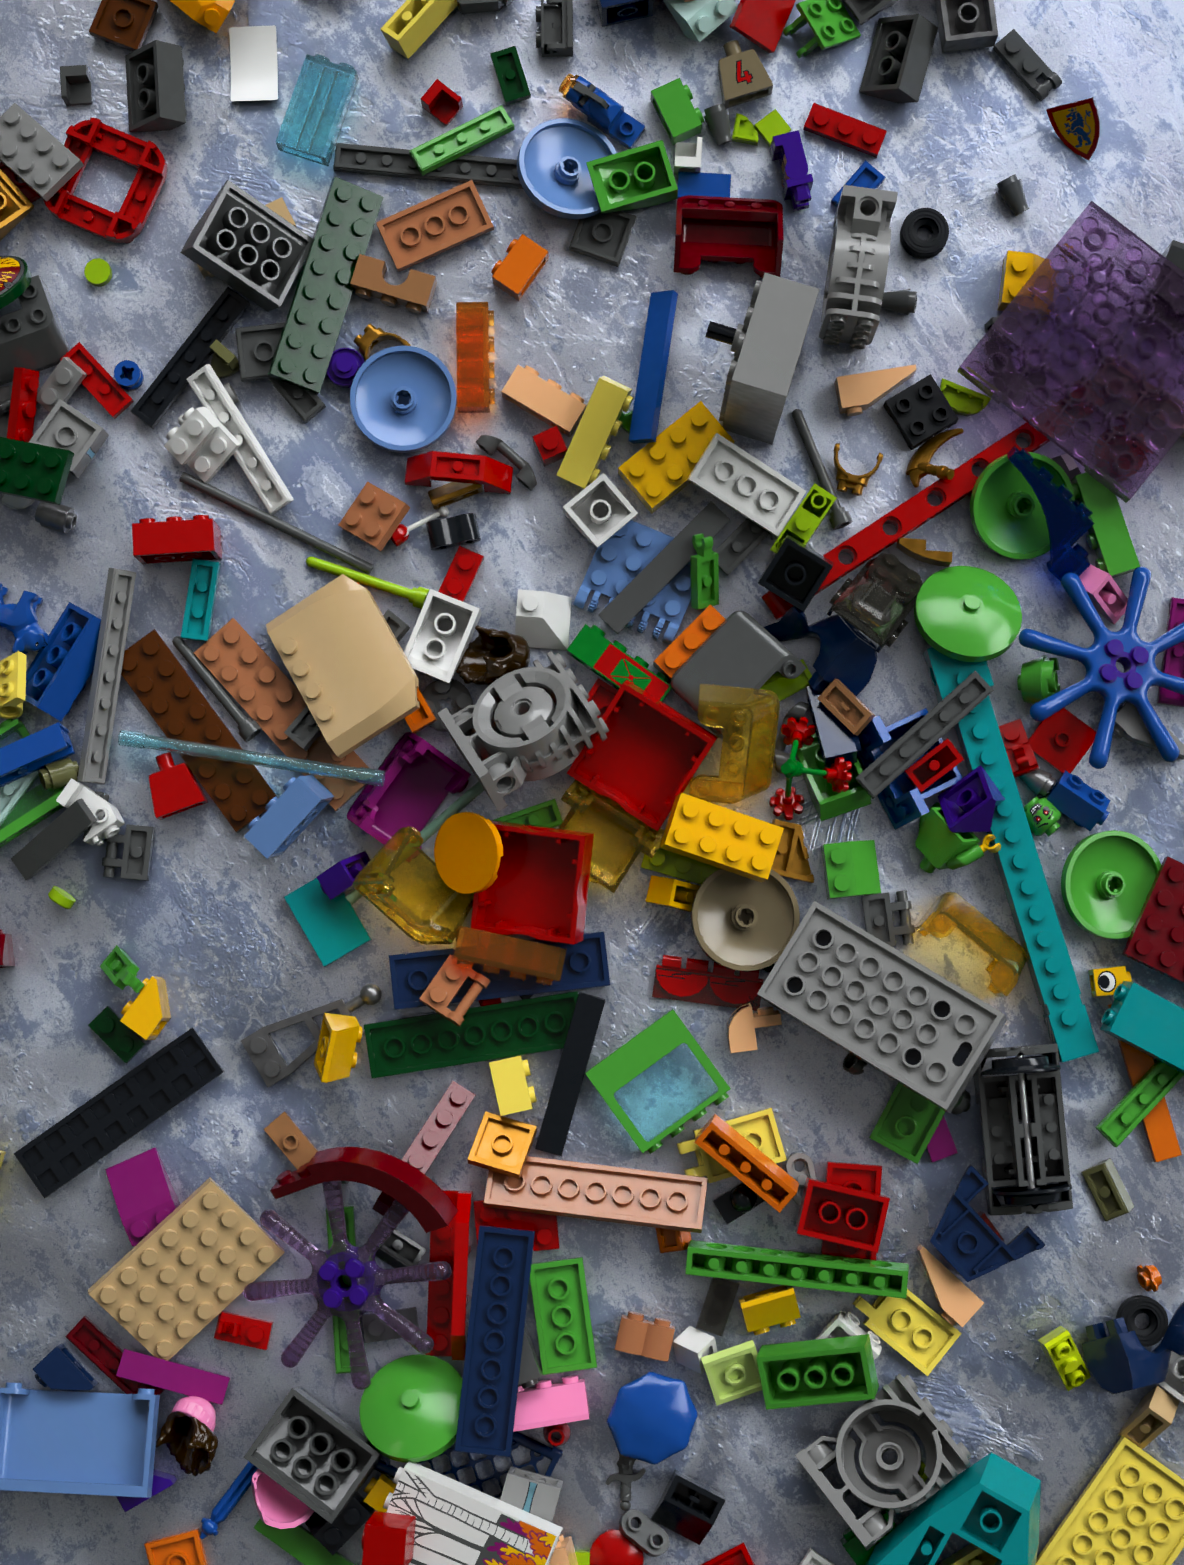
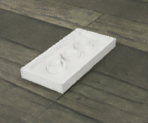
(746, 485)

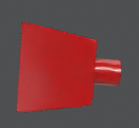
(174, 788)

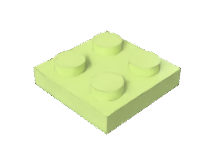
(733, 1372)

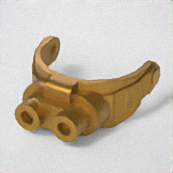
(373, 337)
(852, 482)

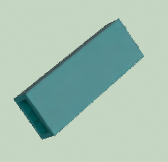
(1147, 1024)

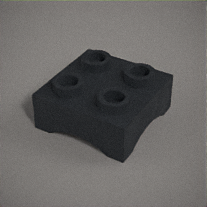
(920, 411)

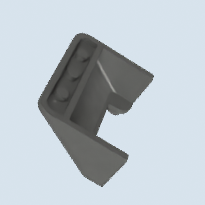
(734, 656)

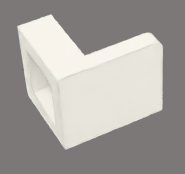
(688, 156)
(693, 1345)

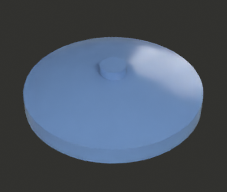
(555, 167)
(403, 399)

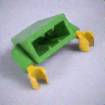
(946, 848)

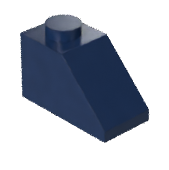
(63, 1371)

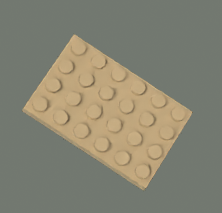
(186, 1271)

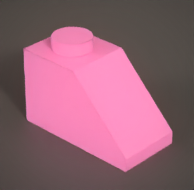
(1104, 593)

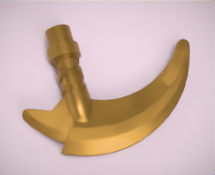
(920, 462)

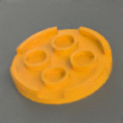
(468, 852)

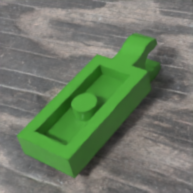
(704, 573)
(122, 970)

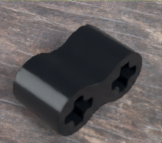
(453, 531)

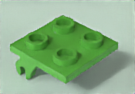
(827, 20)

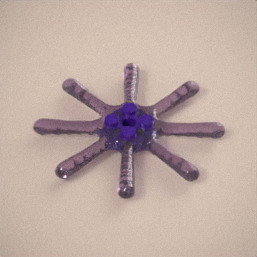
(333, 1295)

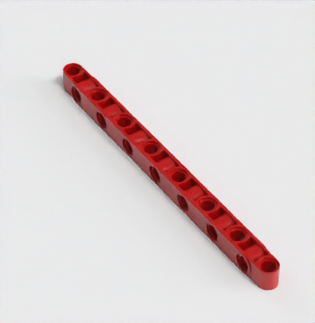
(913, 513)

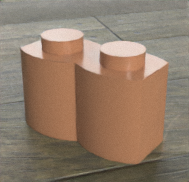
(645, 1337)

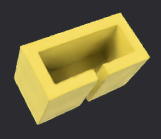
(511, 1085)

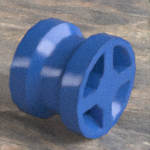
(132, 379)

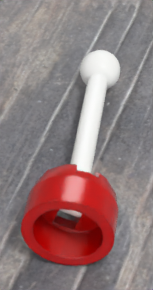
(402, 532)

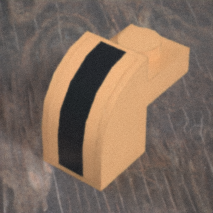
(742, 1026)

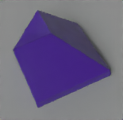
(971, 802)

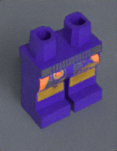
(794, 166)

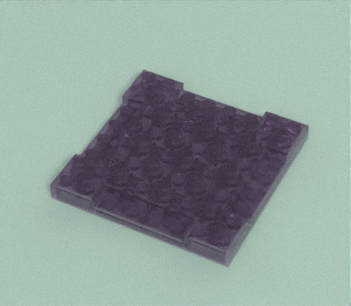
(1094, 352)

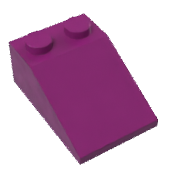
(142, 1193)

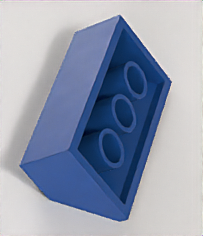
(65, 663)

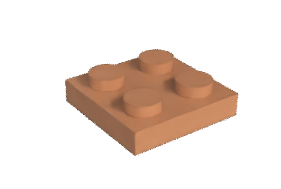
(374, 516)

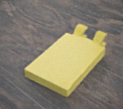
(756, 1127)
(910, 1328)

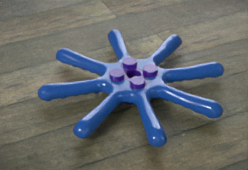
(1101, 671)

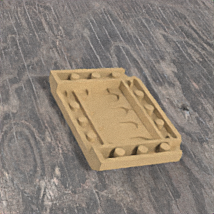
(345, 664)

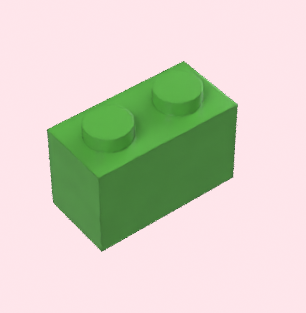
(677, 111)

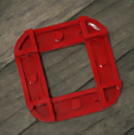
(141, 197)

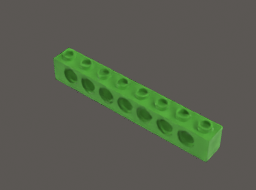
(797, 1269)

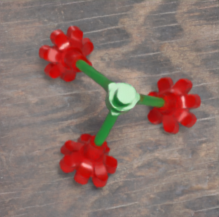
(799, 734)

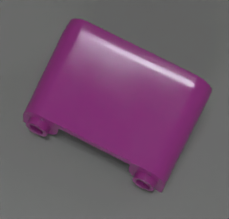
(413, 789)

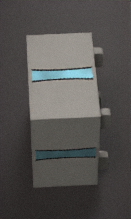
(71, 431)
(532, 1492)

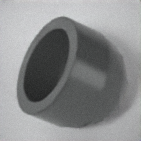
(853, 1064)

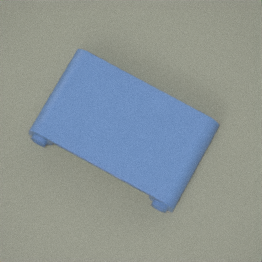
(77, 1441)

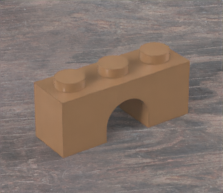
(414, 293)

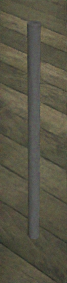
(276, 523)

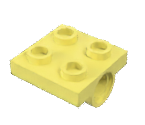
(12, 685)

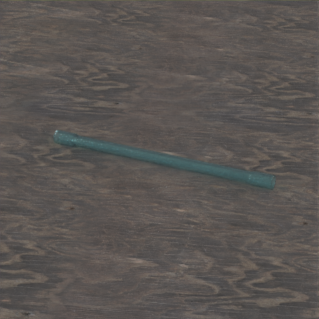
(142, 740)

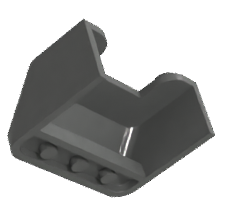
(31, 335)

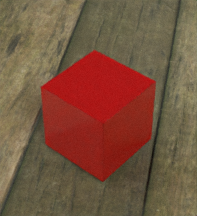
(388, 1539)

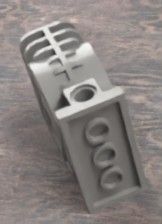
(857, 266)
(523, 709)
(897, 1404)

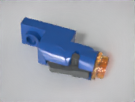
(601, 110)

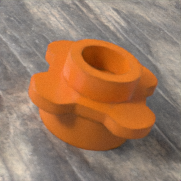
(1149, 1277)

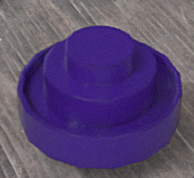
(344, 366)

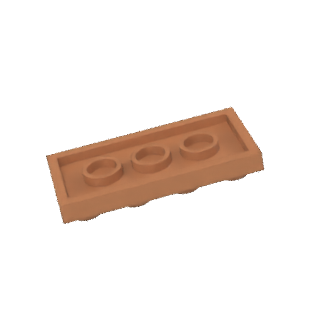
(435, 225)

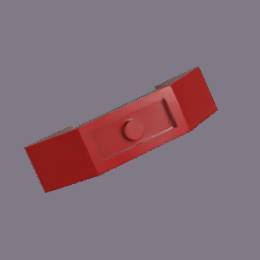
(459, 468)

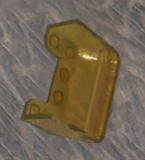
(747, 742)

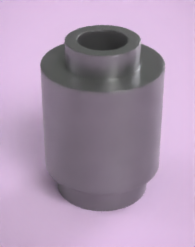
(56, 517)

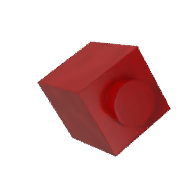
(550, 445)

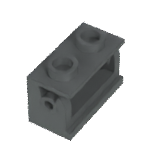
(556, 28)

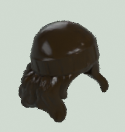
(493, 656)

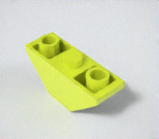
(1064, 1357)

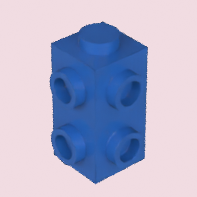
(1079, 801)

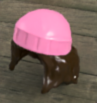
(191, 1434)

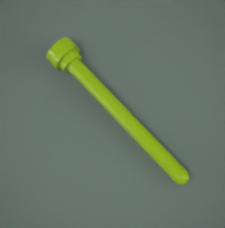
(415, 595)

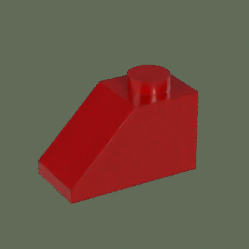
(933, 765)

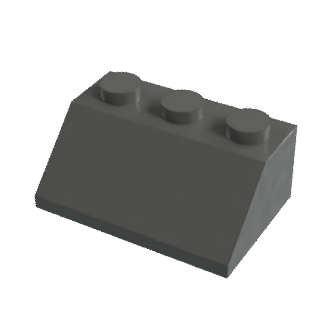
(899, 58)
(155, 87)

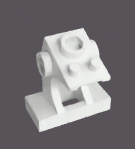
(107, 815)

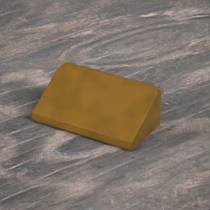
(452, 493)

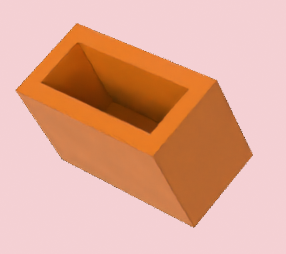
(519, 267)

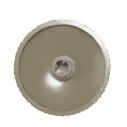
(744, 920)

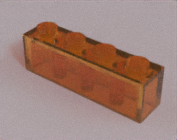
(474, 357)
(508, 954)

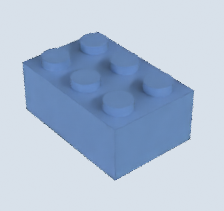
(288, 815)

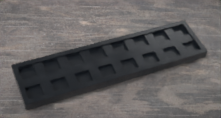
(119, 1112)

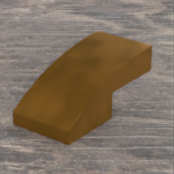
(917, 549)

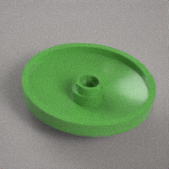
(1008, 511)
(967, 614)
(1108, 882)
(412, 1408)

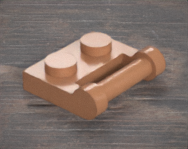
(446, 986)

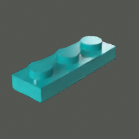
(200, 600)

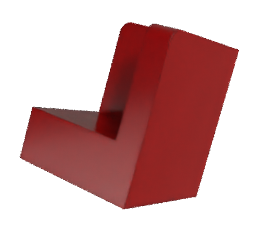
(441, 102)

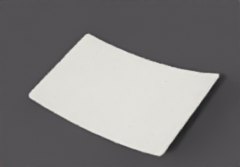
(253, 63)

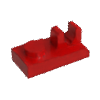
(1018, 748)
(243, 1330)

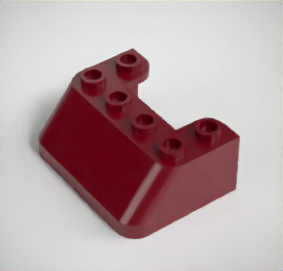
(728, 231)

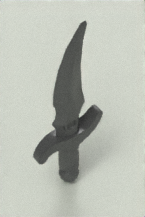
(626, 1477)

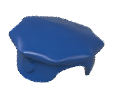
(652, 1418)

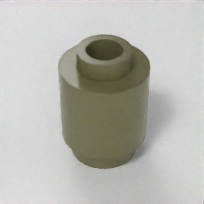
(58, 773)

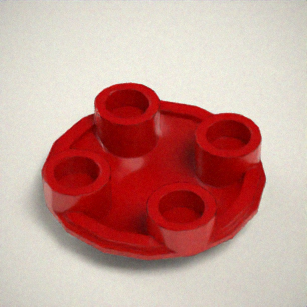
(614, 1549)

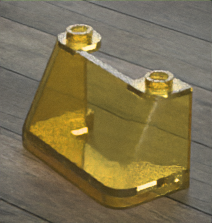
(410, 891)
(954, 912)

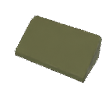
(1108, 1189)

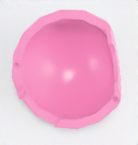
(276, 1504)

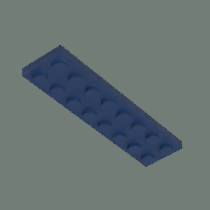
(583, 968)
(494, 1341)

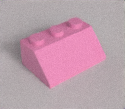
(551, 1403)

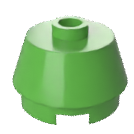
(1038, 679)

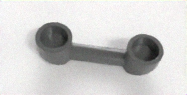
(491, 444)
(780, 756)

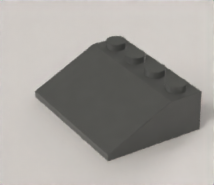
(248, 247)
(314, 1454)

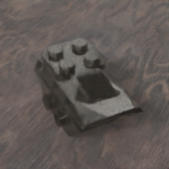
(878, 599)

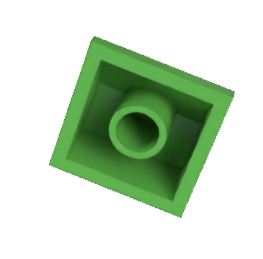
(850, 869)

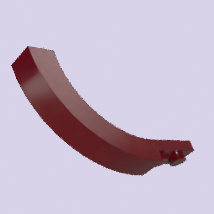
(376, 1169)

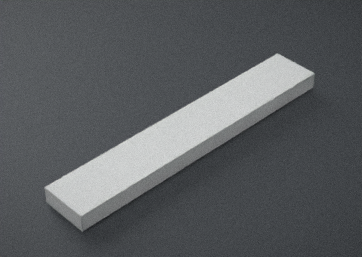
(250, 453)

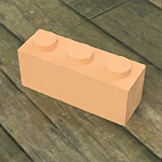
(544, 399)

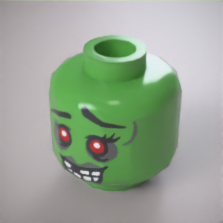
(1042, 816)

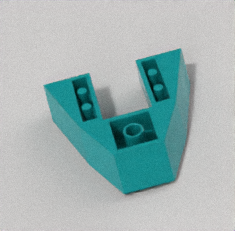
(985, 1504)

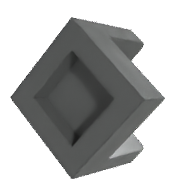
(76, 85)

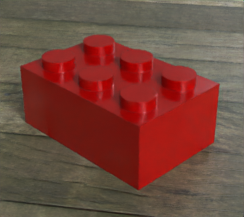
(176, 540)
(842, 1215)

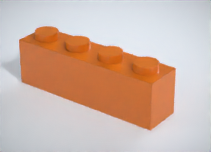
(747, 1163)

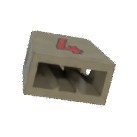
(742, 76)

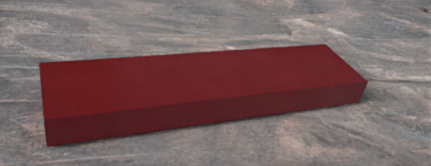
(104, 1354)

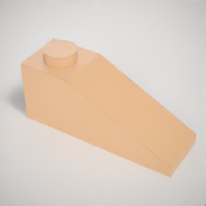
(863, 390)
(951, 1294)

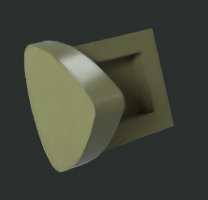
(223, 361)

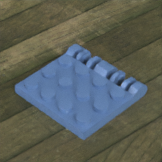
(621, 561)

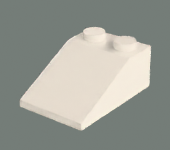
(441, 635)

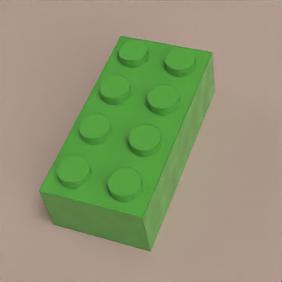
(817, 1372)

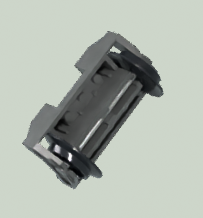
(1025, 1152)

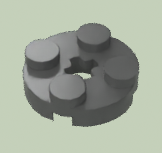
(442, 690)

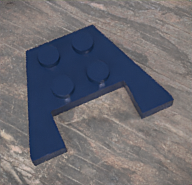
(968, 1241)

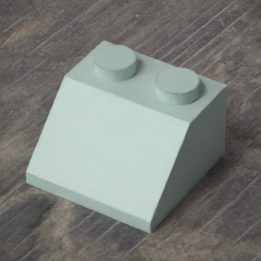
(700, 17)

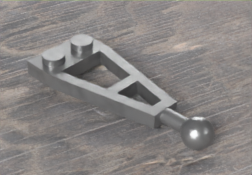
(267, 1055)

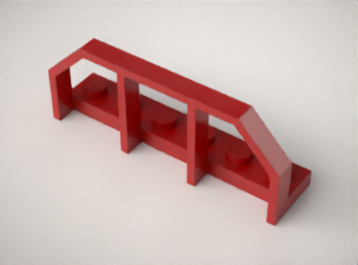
(449, 1297)

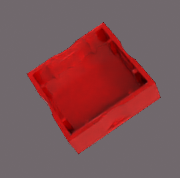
(645, 756)
(538, 884)

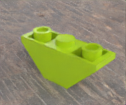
(807, 516)

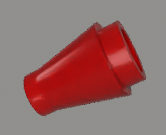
(563, 1429)

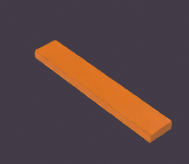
(1158, 1122)

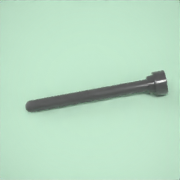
(839, 516)
(247, 728)

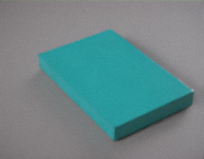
(328, 924)

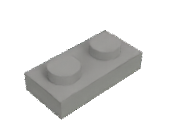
(60, 384)

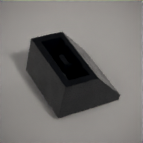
(688, 1507)

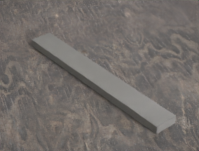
(106, 676)

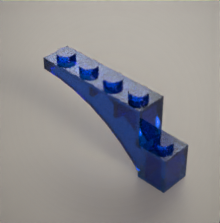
(1064, 517)

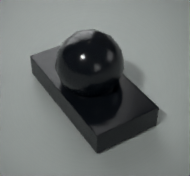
(737, 1202)

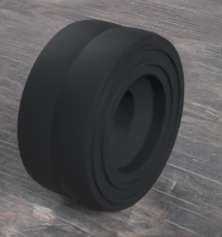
(924, 218)
(1157, 1318)

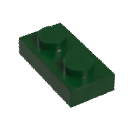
(510, 75)
(116, 1034)

